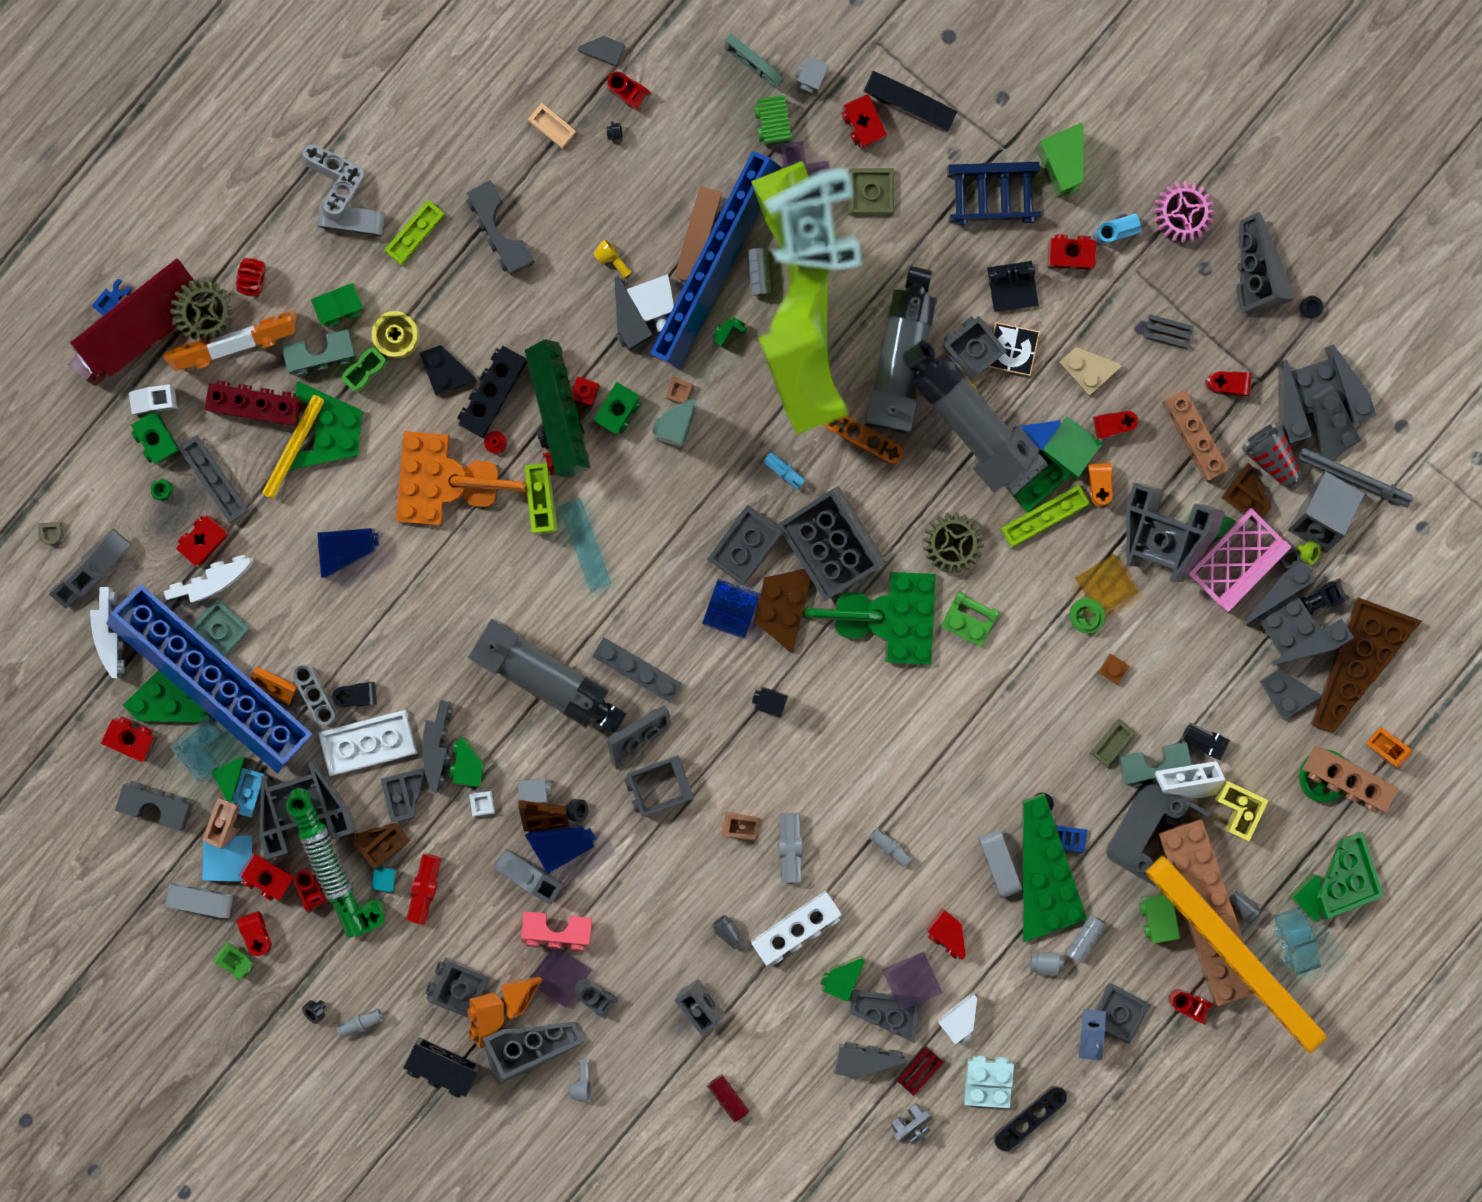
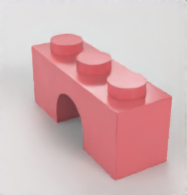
(536, 932)

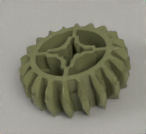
(196, 316)
(937, 551)

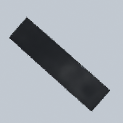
(910, 101)

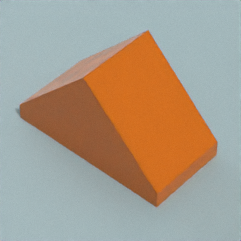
(1388, 748)
(518, 995)

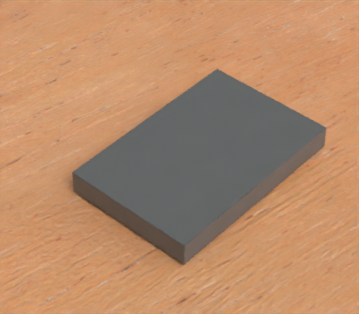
(745, 545)

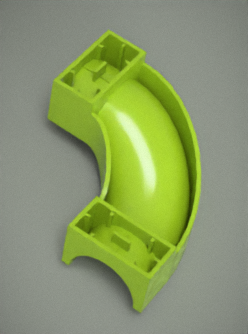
(799, 332)

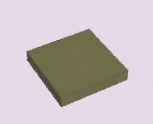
(871, 191)

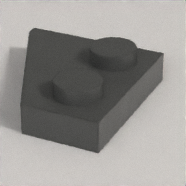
(1287, 693)
(402, 793)

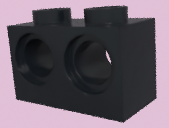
(769, 701)

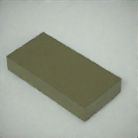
(1112, 743)

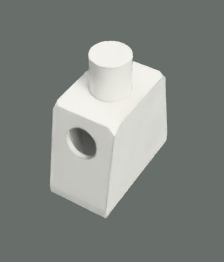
(653, 300)

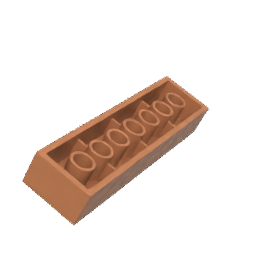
(1191, 854)

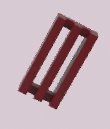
(926, 1077)

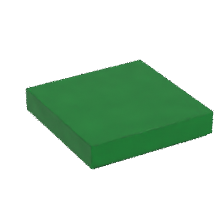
(1071, 447)

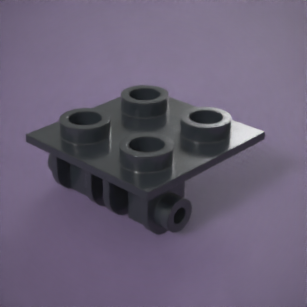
(1013, 286)

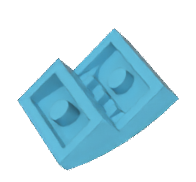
(227, 862)

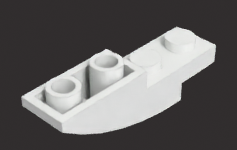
(219, 578)
(108, 644)

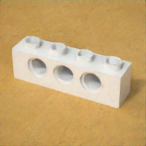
(773, 955)

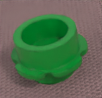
(155, 490)

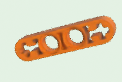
(861, 440)

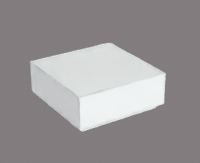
(482, 803)

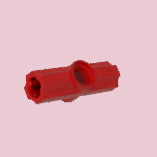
(424, 888)

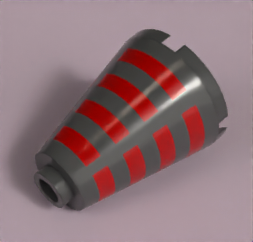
(1273, 454)

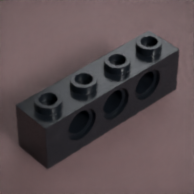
(515, 365)

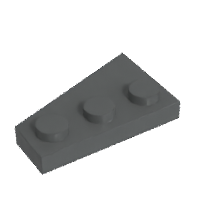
(884, 1012)

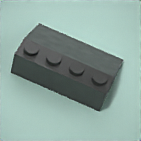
(831, 543)

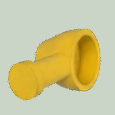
(606, 253)

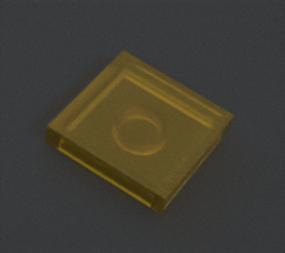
(1106, 583)

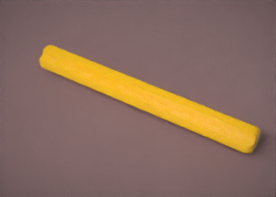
(293, 446)

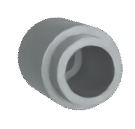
(1046, 963)

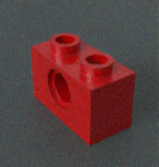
(1059, 259)
(115, 739)
(279, 878)

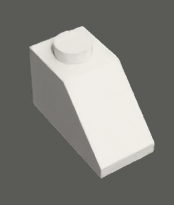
(960, 1019)

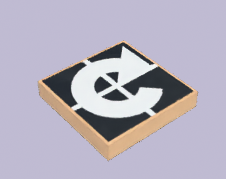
(1020, 348)

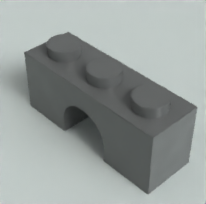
(173, 809)

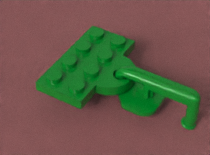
(905, 617)

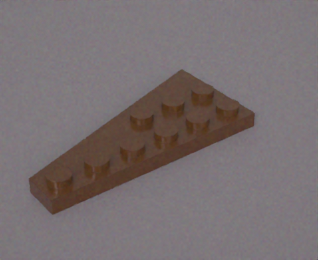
(1357, 664)

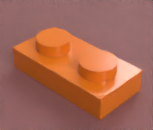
(274, 686)

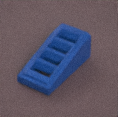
(1083, 832)

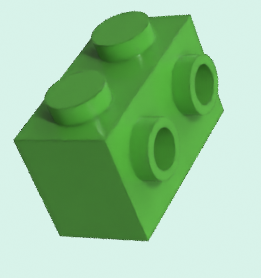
(1159, 918)

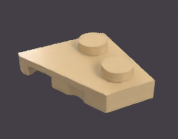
(1088, 369)

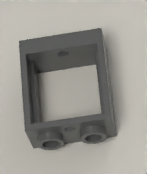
(638, 803)

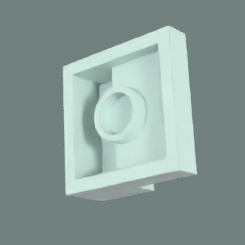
(988, 1082)

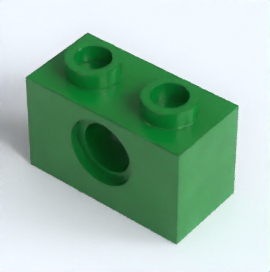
(618, 395)
(164, 448)

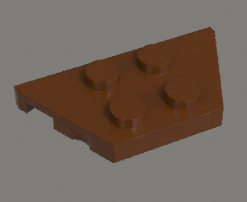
(782, 606)

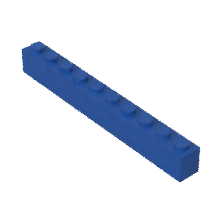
(713, 264)

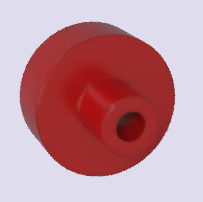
(499, 446)

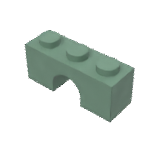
(339, 349)
(1135, 769)

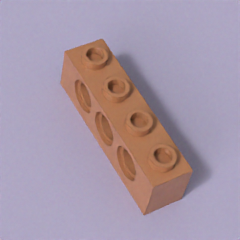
(1195, 435)
(1381, 791)

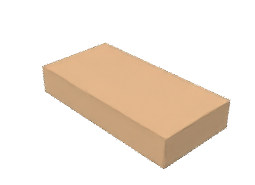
(552, 126)

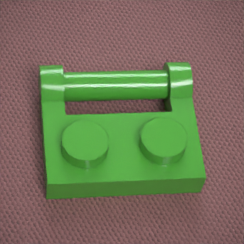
(965, 625)

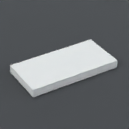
(367, 743)

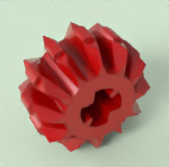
(250, 277)

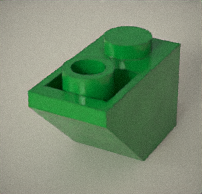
(468, 765)

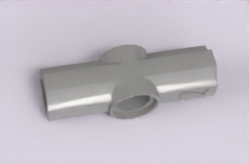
(790, 847)

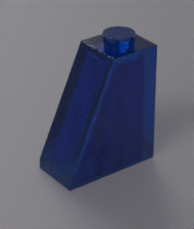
(344, 548)
(560, 845)

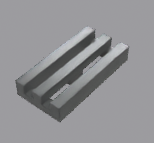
(1186, 336)

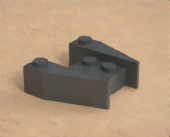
(1299, 386)
(1165, 538)
(1290, 623)
(276, 818)

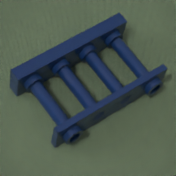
(1004, 171)

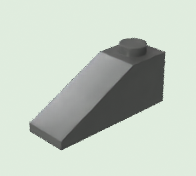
(629, 320)

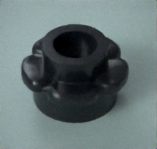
(614, 132)

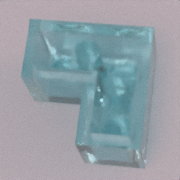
(193, 748)
(1298, 941)

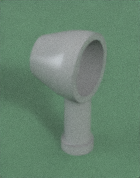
(582, 1089)

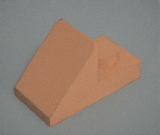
(221, 824)

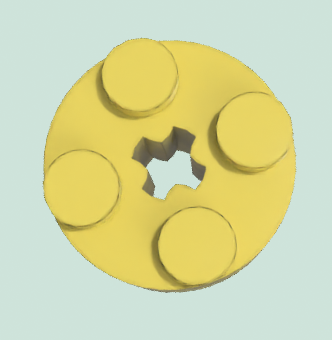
(386, 325)

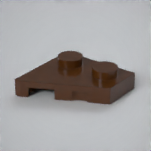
(1247, 493)
(542, 816)
(380, 843)

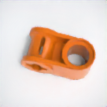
(1100, 479)

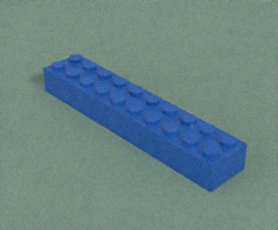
(208, 678)

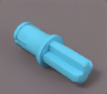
(784, 470)

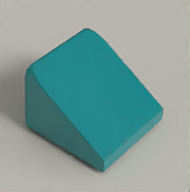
(384, 879)

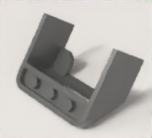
(1139, 824)

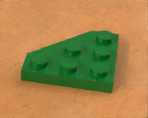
(163, 702)
(1349, 878)

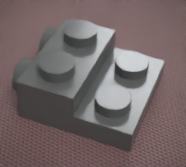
(974, 347)
(455, 986)

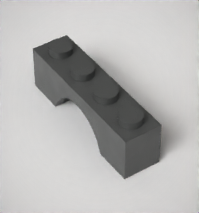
(513, 252)

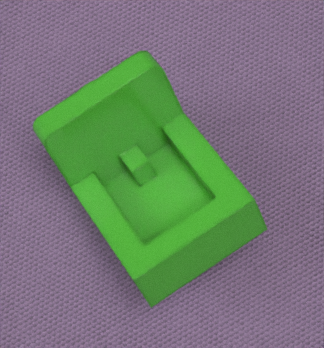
(234, 960)

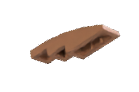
(698, 230)

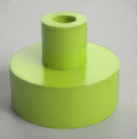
(1309, 552)

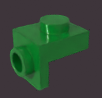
(722, 332)

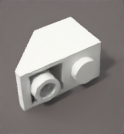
(153, 399)

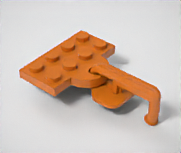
(429, 478)

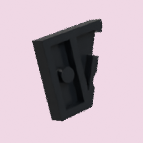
(444, 370)

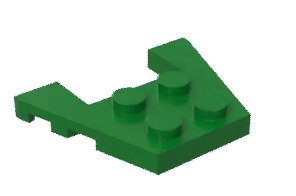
(335, 432)

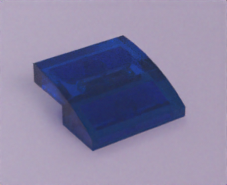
(731, 608)

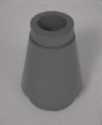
(1244, 906)
(726, 930)

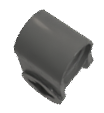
(597, 1000)

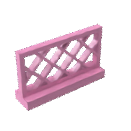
(1249, 576)

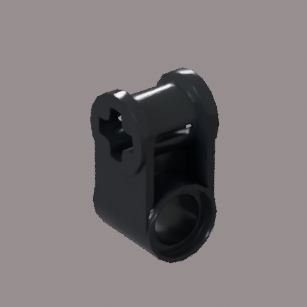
(359, 695)

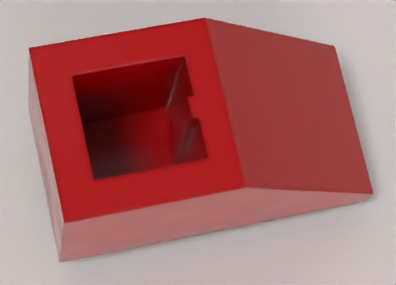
(949, 932)

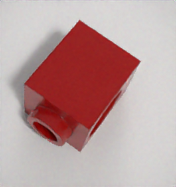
(585, 391)

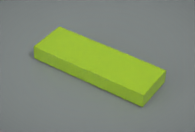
(414, 232)

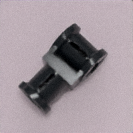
(1328, 596)

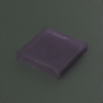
(560, 974)
(912, 981)

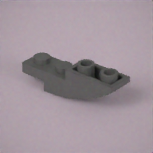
(90, 569)
(434, 755)

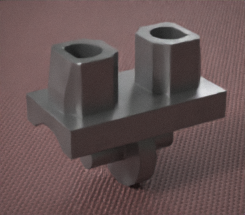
(904, 1131)

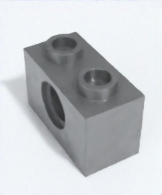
(699, 1007)

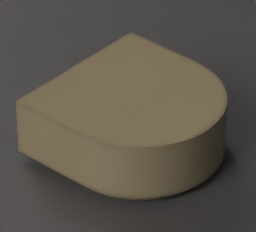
(51, 532)

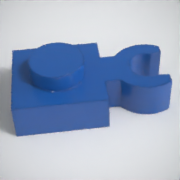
(108, 299)

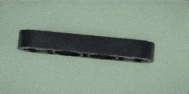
(1027, 1115)

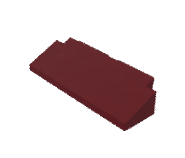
(133, 323)

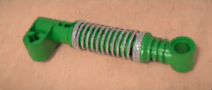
(337, 888)

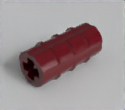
(728, 1098)

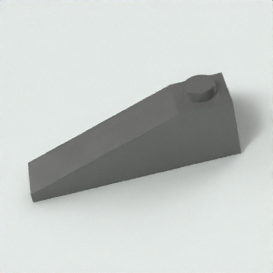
(1262, 274)
(523, 1049)

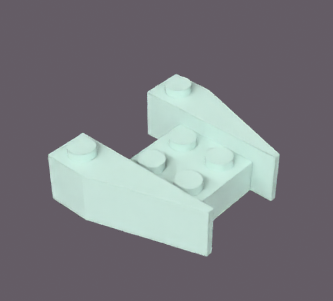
(809, 222)

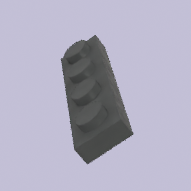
(213, 479)
(636, 669)

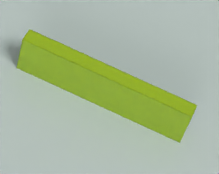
(1045, 516)

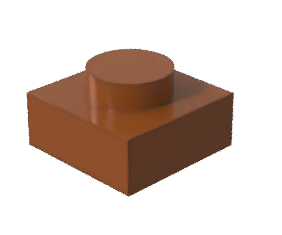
(1113, 669)

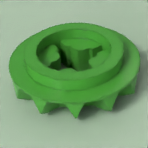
(1082, 623)

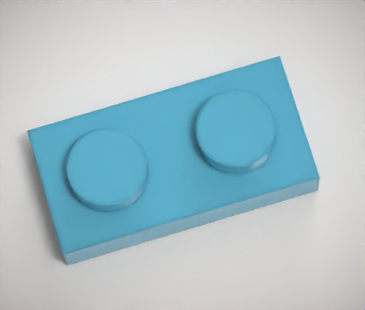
(248, 791)

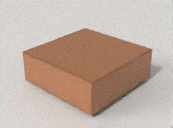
(679, 390)

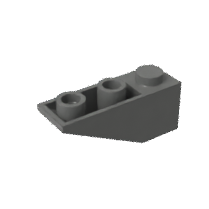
(528, 876)
(859, 1062)

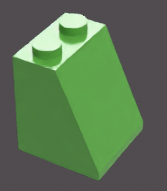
(1063, 159)

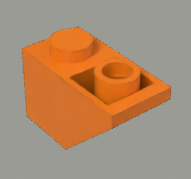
(485, 1017)

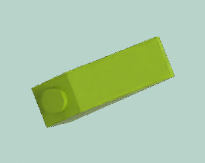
(540, 499)

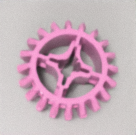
(1182, 202)

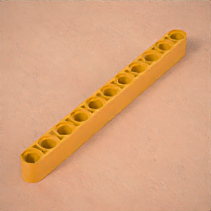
(1236, 955)

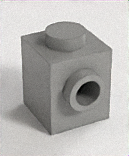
(811, 75)
(534, 790)

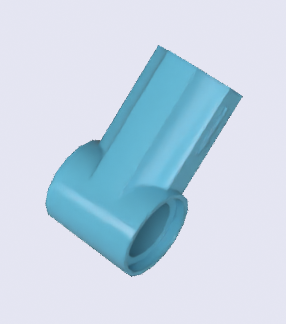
(1119, 229)

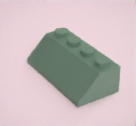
(675, 424)

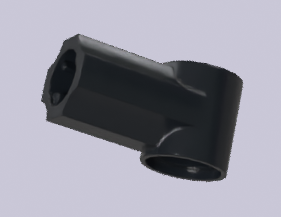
(1210, 743)

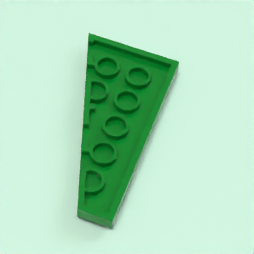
(1047, 881)

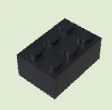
(441, 1067)

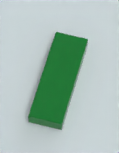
(1041, 486)

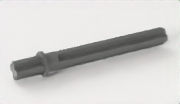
(1352, 476)

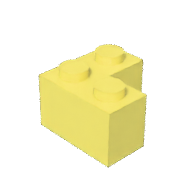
(1247, 809)

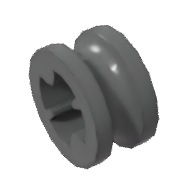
(1297, 559)

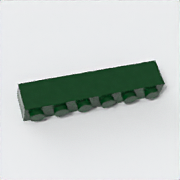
(557, 408)

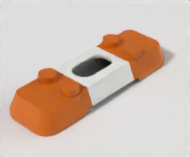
(202, 353)

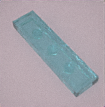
(585, 544)

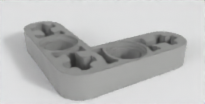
(341, 176)

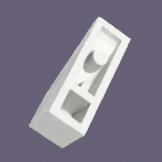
(1192, 780)

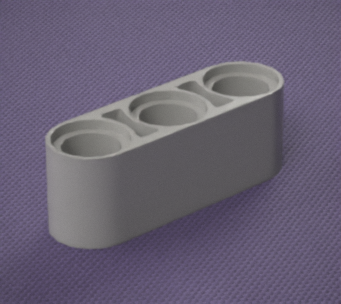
(354, 221)
(306, 686)
(1000, 864)
(199, 900)

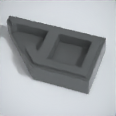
(603, 49)

